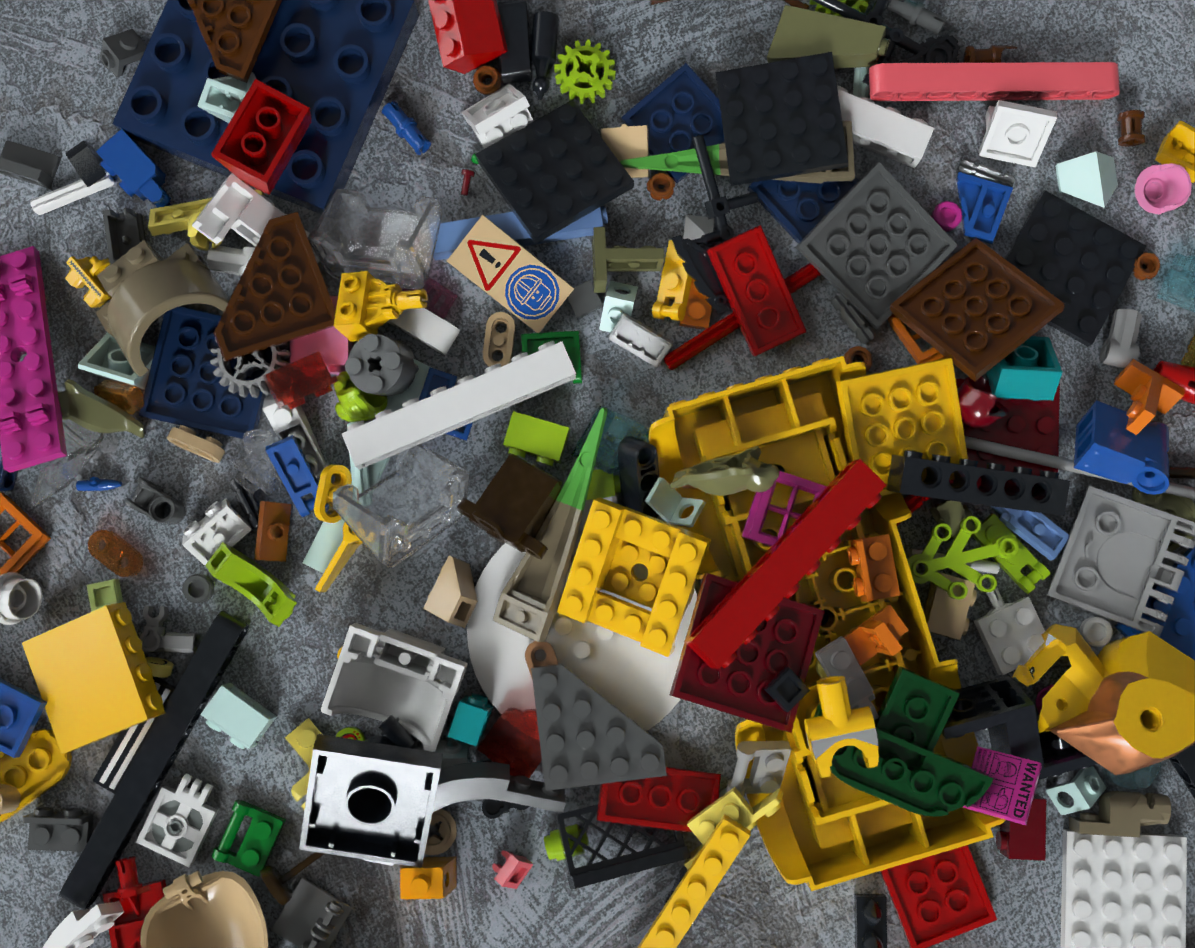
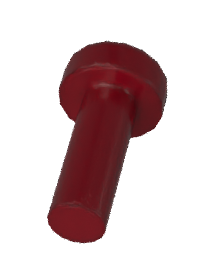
(466, 181)

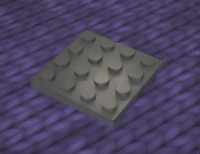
(876, 244)

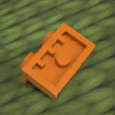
(873, 568)

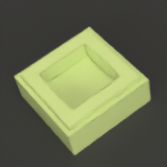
(104, 593)

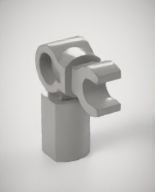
(155, 640)

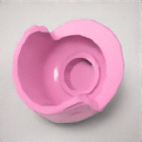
(1163, 188)

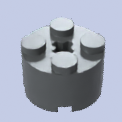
(376, 351)

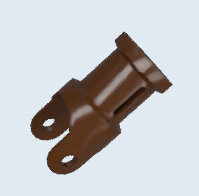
(989, 55)

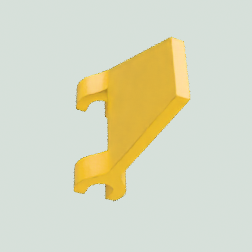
(341, 557)

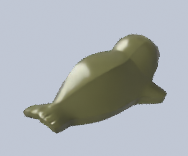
(95, 412)
(729, 474)

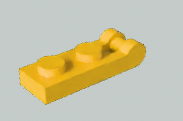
(674, 285)

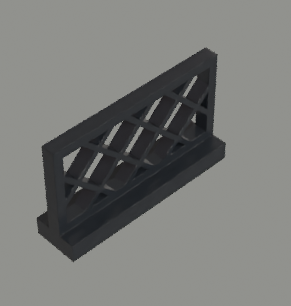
(619, 865)

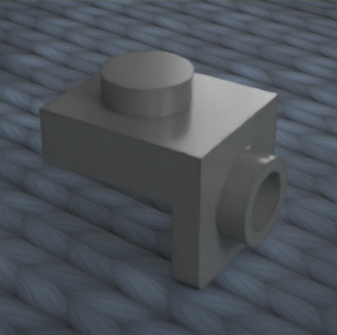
(121, 50)

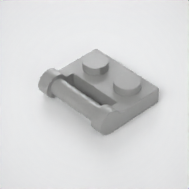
(767, 767)

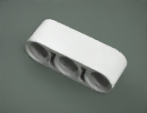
(427, 328)

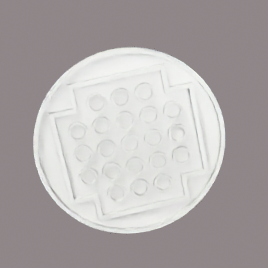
(610, 663)

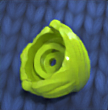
(355, 404)

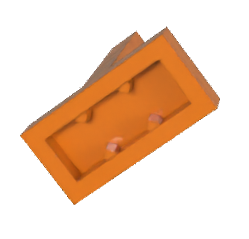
(1149, 394)
(877, 635)

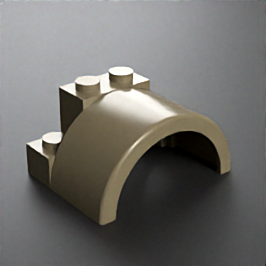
(147, 287)

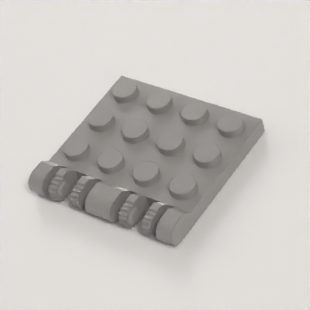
(1118, 558)

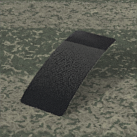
(85, 164)

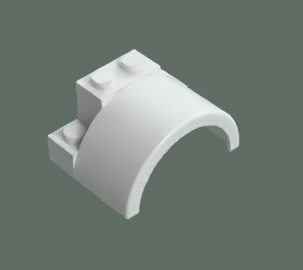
(395, 677)

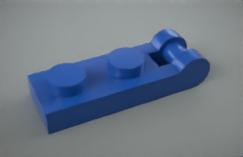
(294, 473)

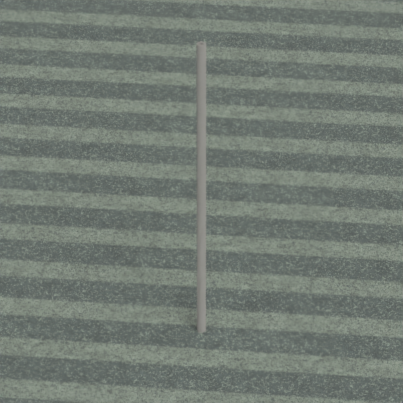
(1055, 462)

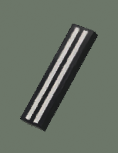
(128, 746)

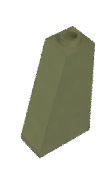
(812, 32)

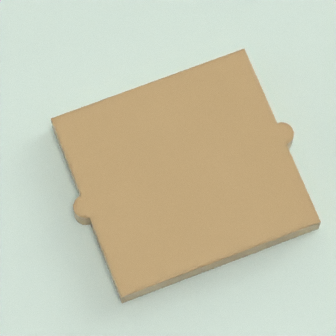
(628, 144)

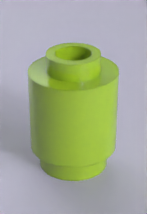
(554, 847)

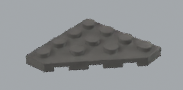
(587, 736)

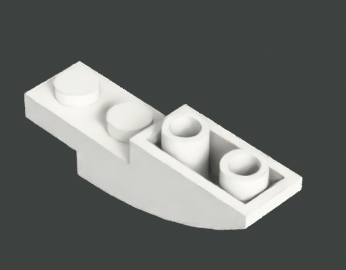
(84, 925)

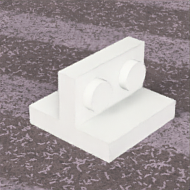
(498, 115)
(1016, 132)

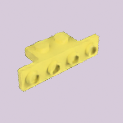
(736, 808)

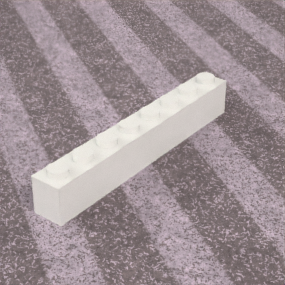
(458, 405)

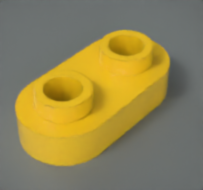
(325, 491)

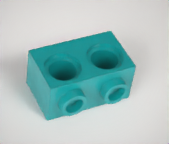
(471, 719)

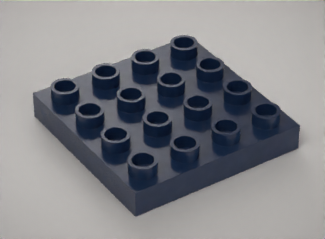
(316, 51)

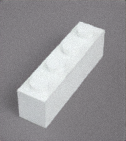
(885, 129)

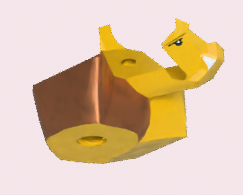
(1120, 706)

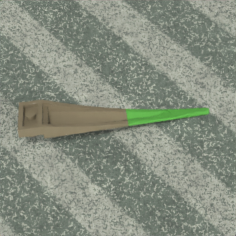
(688, 162)
(537, 584)

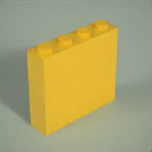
(93, 677)

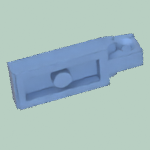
(1035, 530)

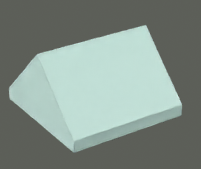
(109, 362)

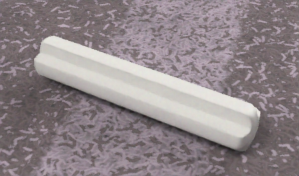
(68, 194)

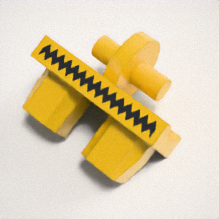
(85, 272)

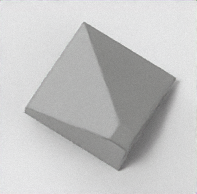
(697, 226)

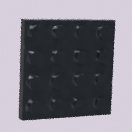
(781, 119)
(554, 171)
(1075, 261)

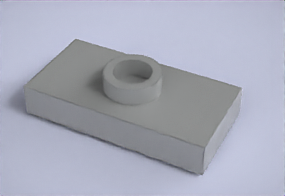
(640, 340)

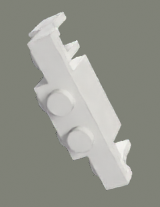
(237, 208)

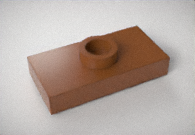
(272, 531)

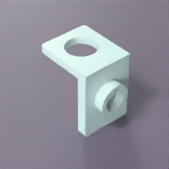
(616, 304)
(671, 504)
(1083, 788)

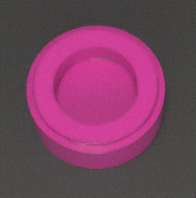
(947, 215)

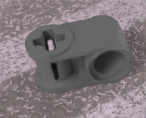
(151, 501)

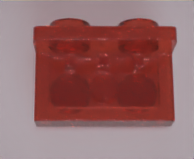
(299, 380)

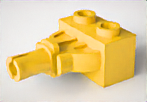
(370, 303)

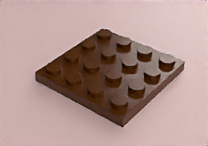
(976, 308)

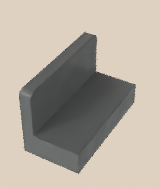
(28, 164)

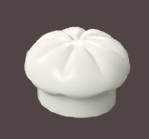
(18, 598)

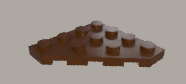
(235, 32)
(277, 294)

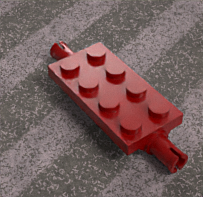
(136, 902)

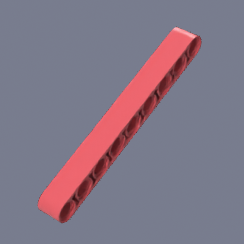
(994, 81)

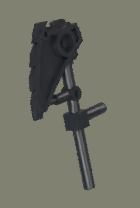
(934, 50)
(696, 259)

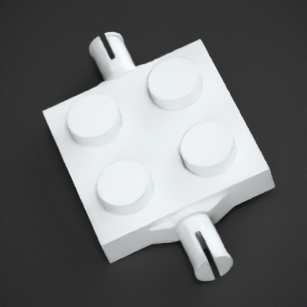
(1010, 632)

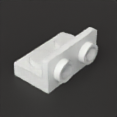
(218, 526)

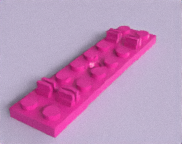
(28, 389)

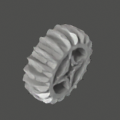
(246, 368)

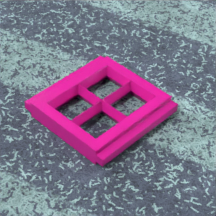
(761, 505)

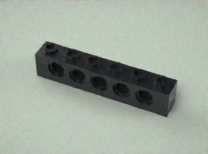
(1048, 497)

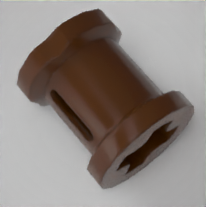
(1131, 128)

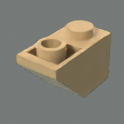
(453, 593)

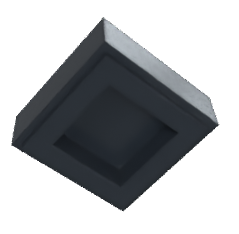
(786, 689)

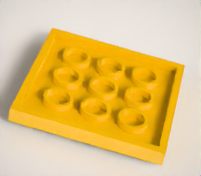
(902, 411)

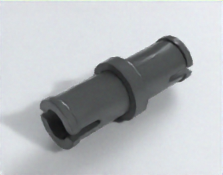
(917, 15)

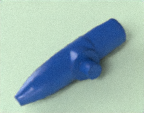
(97, 484)

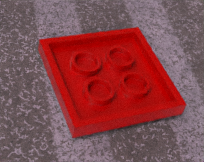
(938, 897)

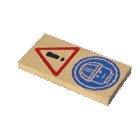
(510, 274)

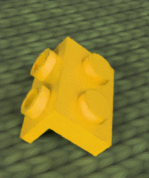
(1179, 148)

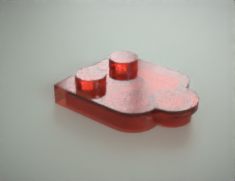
(514, 741)

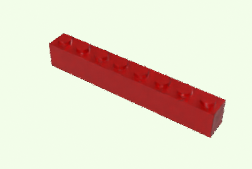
(785, 564)

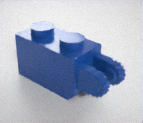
(135, 169)

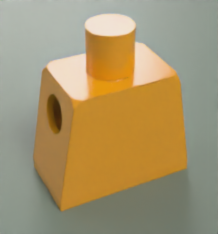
(430, 879)

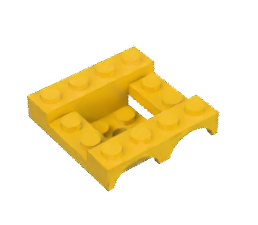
(606, 558)

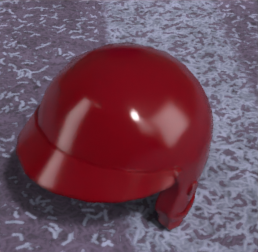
(977, 406)

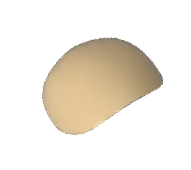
(206, 913)

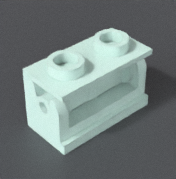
(237, 716)

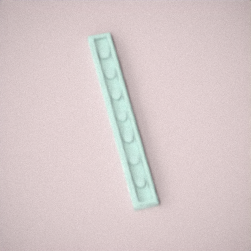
(331, 534)

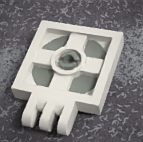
(179, 821)

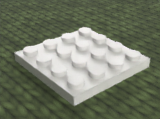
(1123, 891)

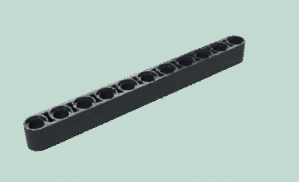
(154, 760)

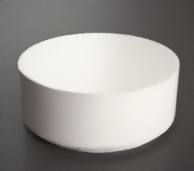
(1096, 631)

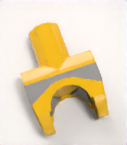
(840, 726)

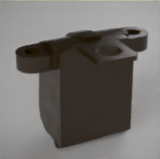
(515, 505)

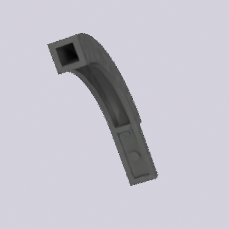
(493, 782)

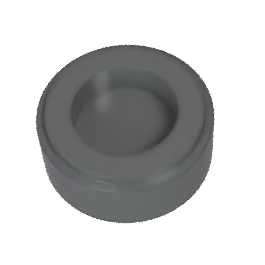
(198, 588)

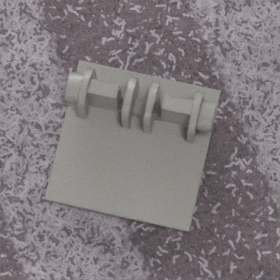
(311, 917)

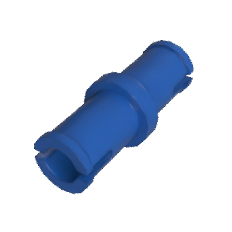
(406, 127)

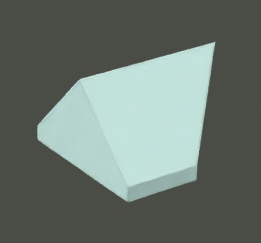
(223, 96)
(1088, 177)

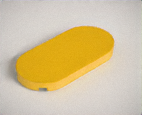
(36, 769)

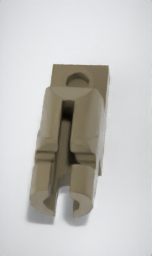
(1123, 814)

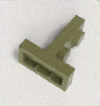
(620, 259)

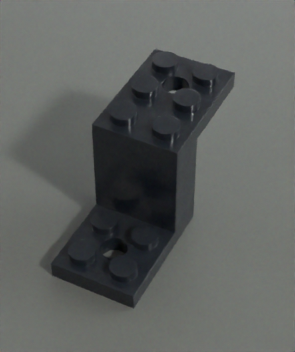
(1012, 726)

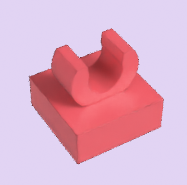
(513, 871)

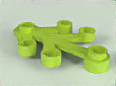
(956, 559)

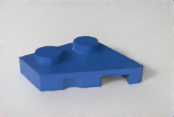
(981, 206)

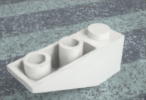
(294, 422)

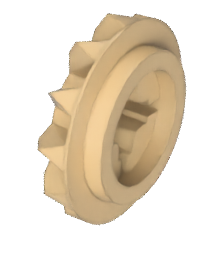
(448, 831)

